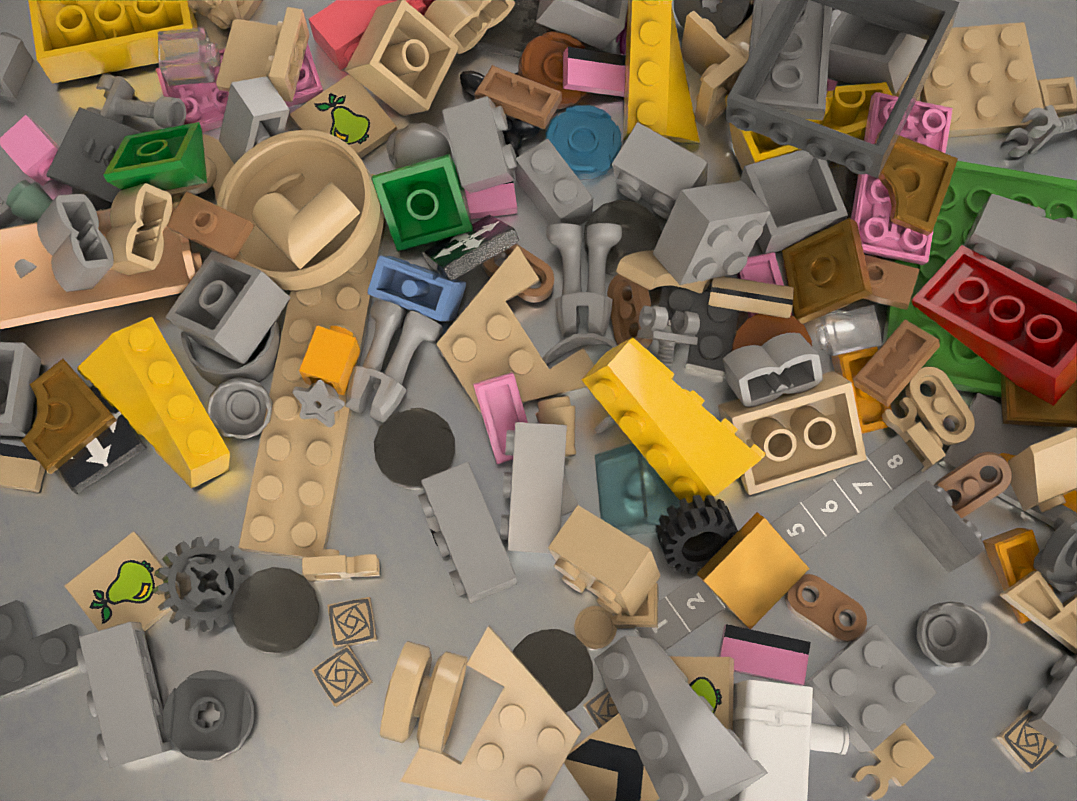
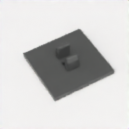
(88, 152)

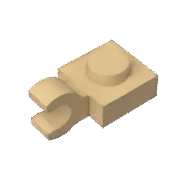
(922, 441)

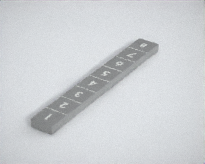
(801, 529)

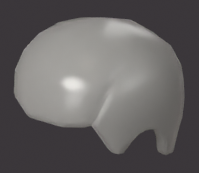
(419, 143)
(239, 407)
(953, 634)

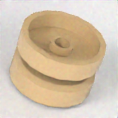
(418, 695)

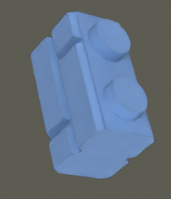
(416, 288)

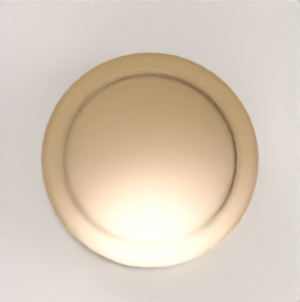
(595, 627)

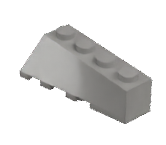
(1028, 243)
(673, 727)

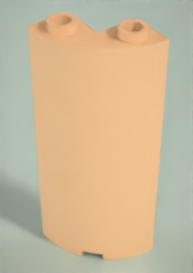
(42, 298)

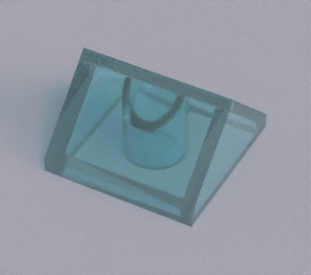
(631, 491)

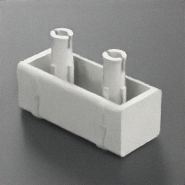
(778, 733)

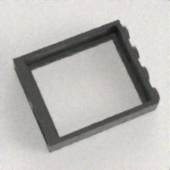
(921, 18)

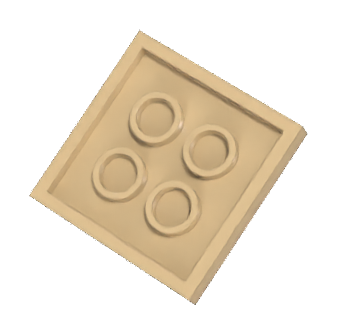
(985, 79)

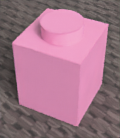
(30, 148)

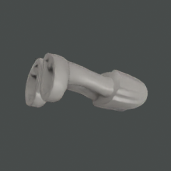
(569, 241)
(388, 384)

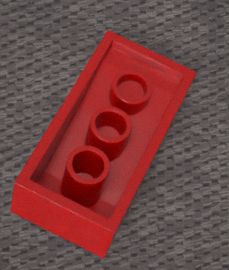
(1005, 321)

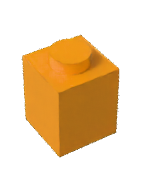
(330, 357)

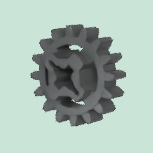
(188, 576)

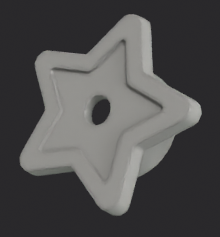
(325, 395)

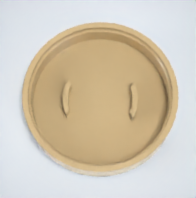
(298, 168)

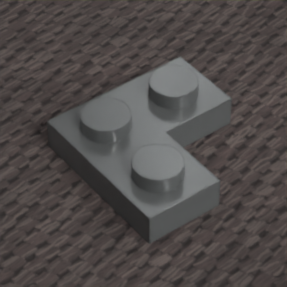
(715, 329)
(31, 660)

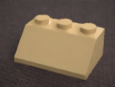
(799, 433)
(1046, 472)

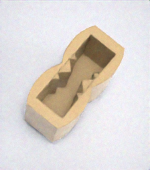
(467, 19)
(137, 227)

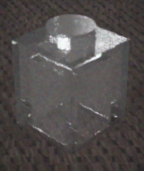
(187, 56)
(849, 331)

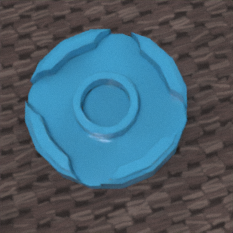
(585, 140)

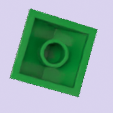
(160, 158)
(423, 202)

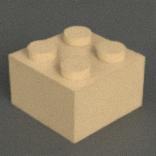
(402, 58)
(604, 562)

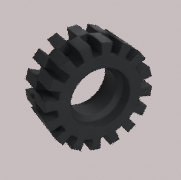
(688, 520)

